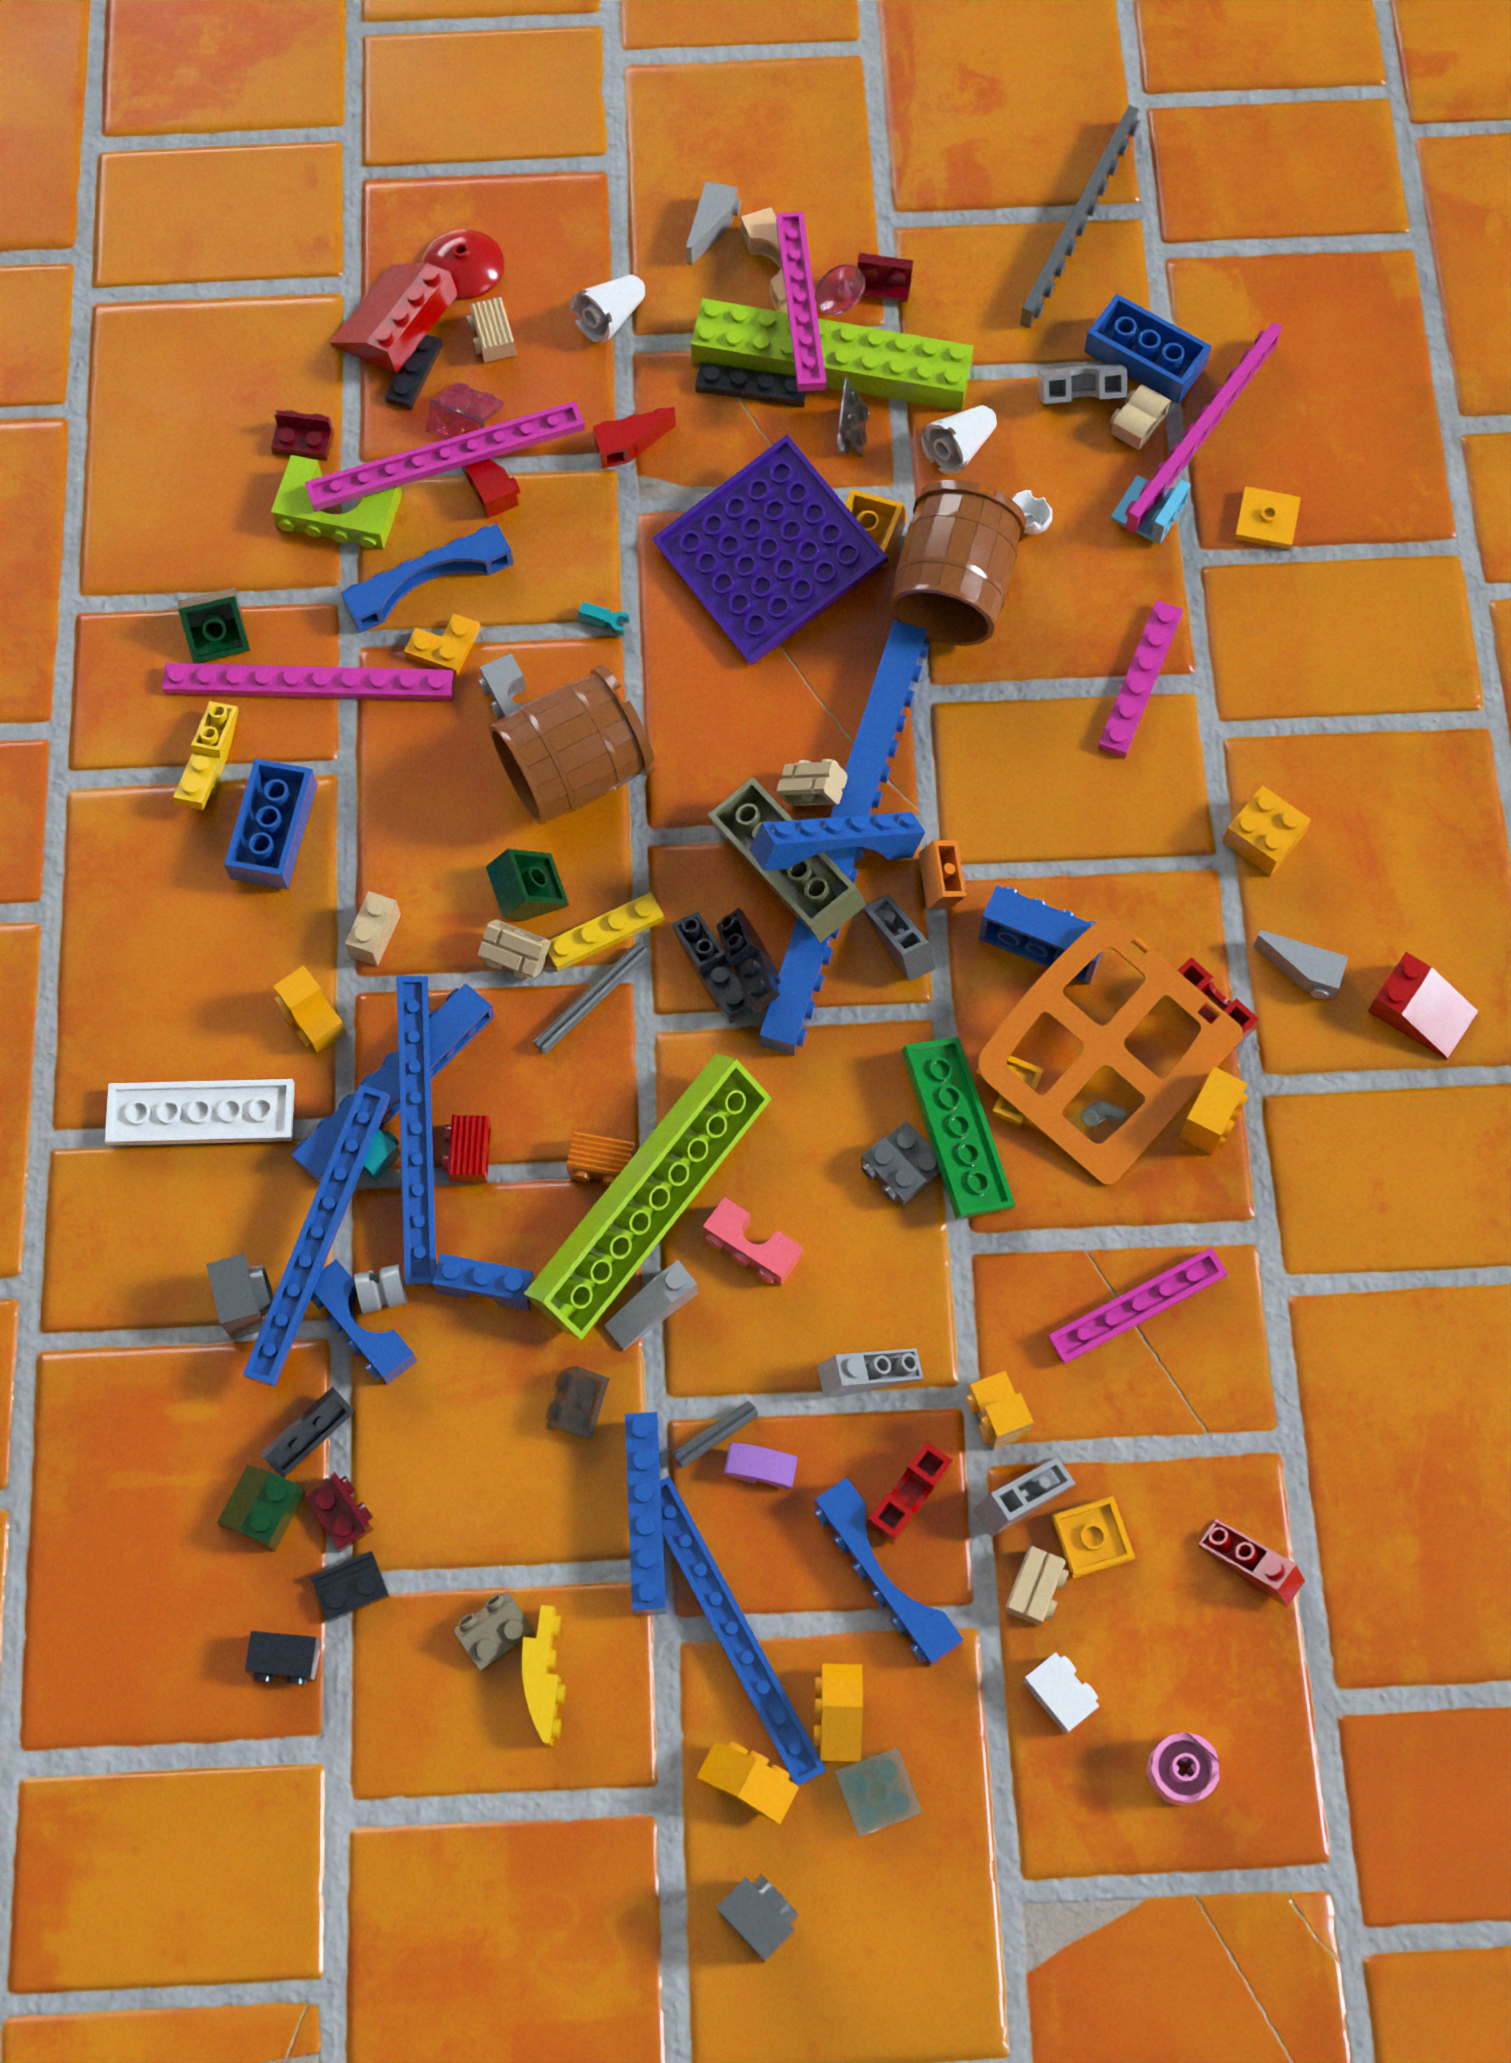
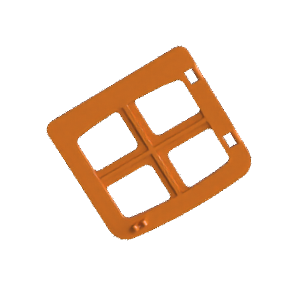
(1105, 1047)

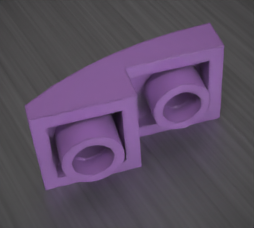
(760, 1464)

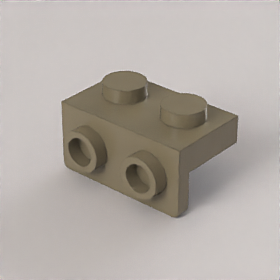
(493, 1629)

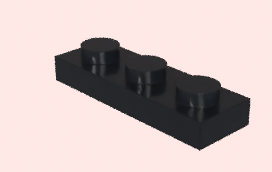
(413, 374)
(307, 1432)

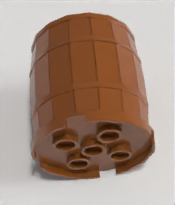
(957, 562)
(572, 746)

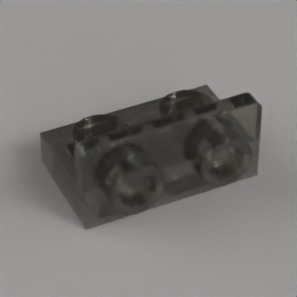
(577, 1402)

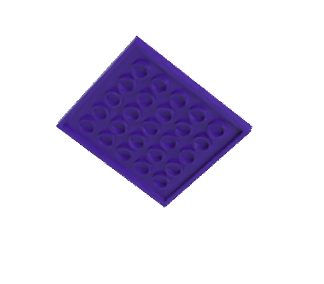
(770, 549)

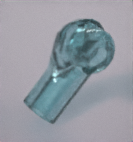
(1101, 1111)

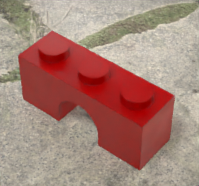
(1235, 1009)
(910, 1493)

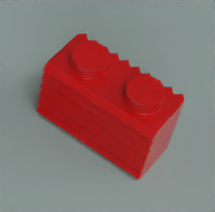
(468, 1148)

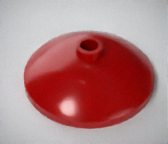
(475, 269)

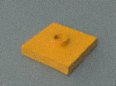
(1267, 518)
(1093, 1537)

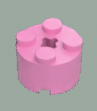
(1202, 1769)

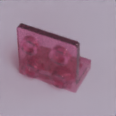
(460, 411)

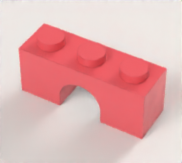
(772, 1259)

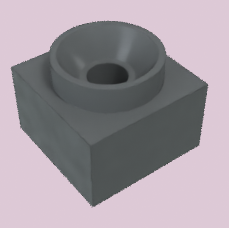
(240, 1294)
(759, 1915)

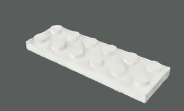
(200, 1112)

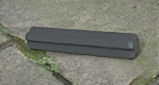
(715, 1434)

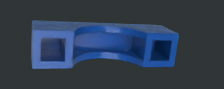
(384, 1351)

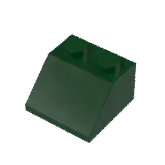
(213, 625)
(526, 884)
(261, 1506)

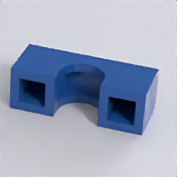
(467, 1277)

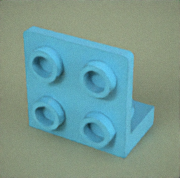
(1161, 517)

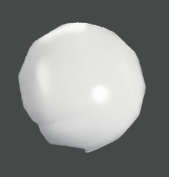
(1035, 510)

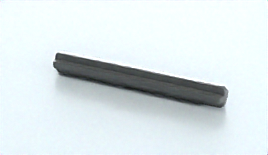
(591, 998)

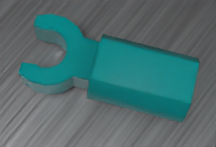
(603, 617)

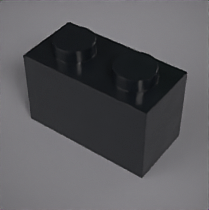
(283, 1657)

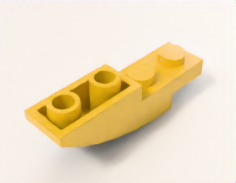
(208, 756)
(540, 1688)

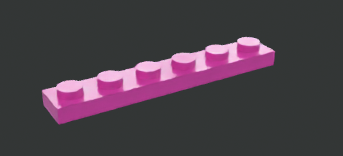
(1140, 679)
(1137, 1306)

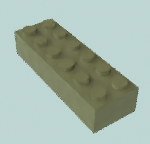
(810, 889)

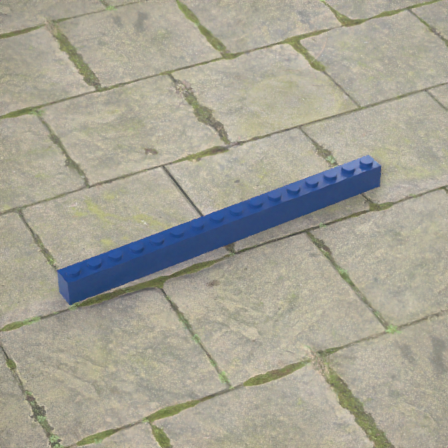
(865, 771)

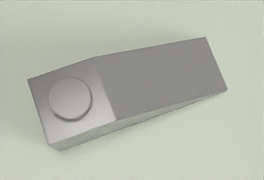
(712, 219)
(1306, 965)
(652, 1305)
(1023, 1496)

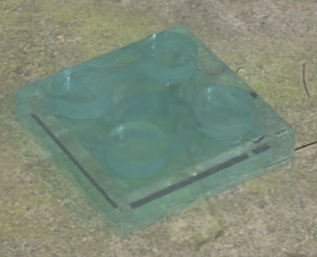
(878, 1792)

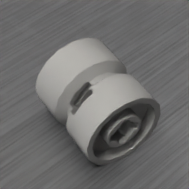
(380, 1289)

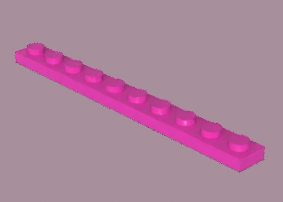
(1198, 433)
(444, 455)
(308, 682)

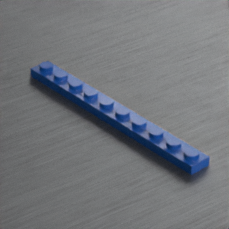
(416, 1130)
(316, 1236)
(737, 1639)

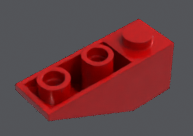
(626, 438)
(1253, 1562)

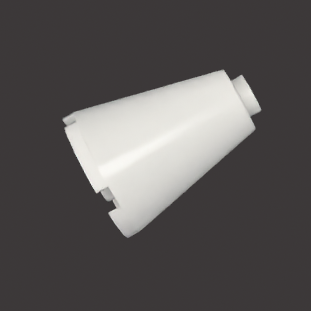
(606, 306)
(957, 438)

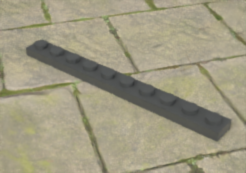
(1077, 222)

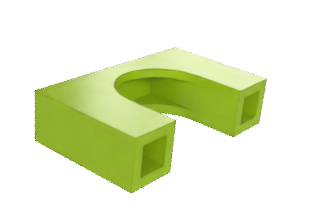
(364, 525)

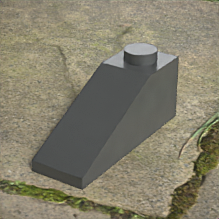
(900, 937)

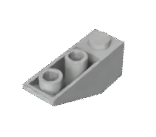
(868, 1371)

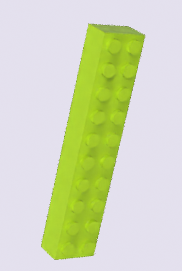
(870, 358)
(648, 1196)

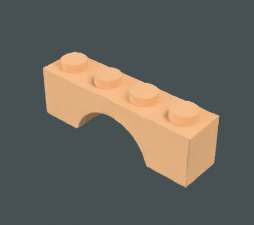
(761, 238)

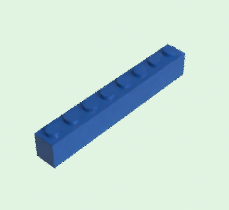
(449, 1033)

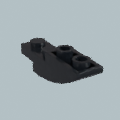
(750, 959)
(712, 966)

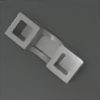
(1073, 382)
(502, 681)

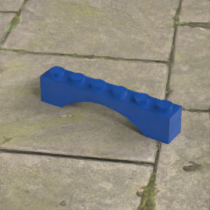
(477, 553)
(790, 842)
(645, 1514)
(926, 1627)

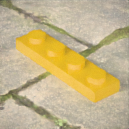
(605, 931)

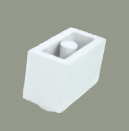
(1061, 1692)

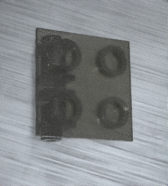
(852, 421)

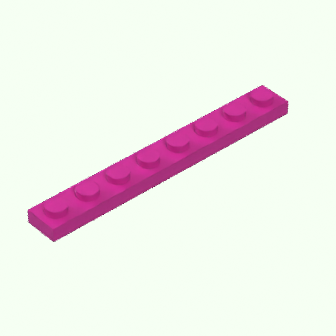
(800, 302)

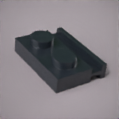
(349, 1586)

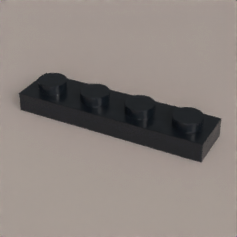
(749, 384)

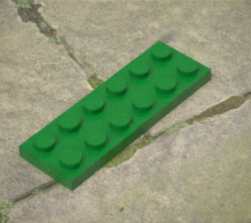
(957, 1128)

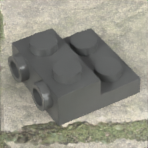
(901, 1164)

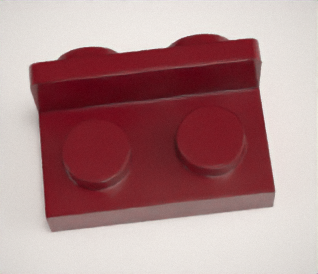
(886, 277)
(302, 435)
(339, 1512)

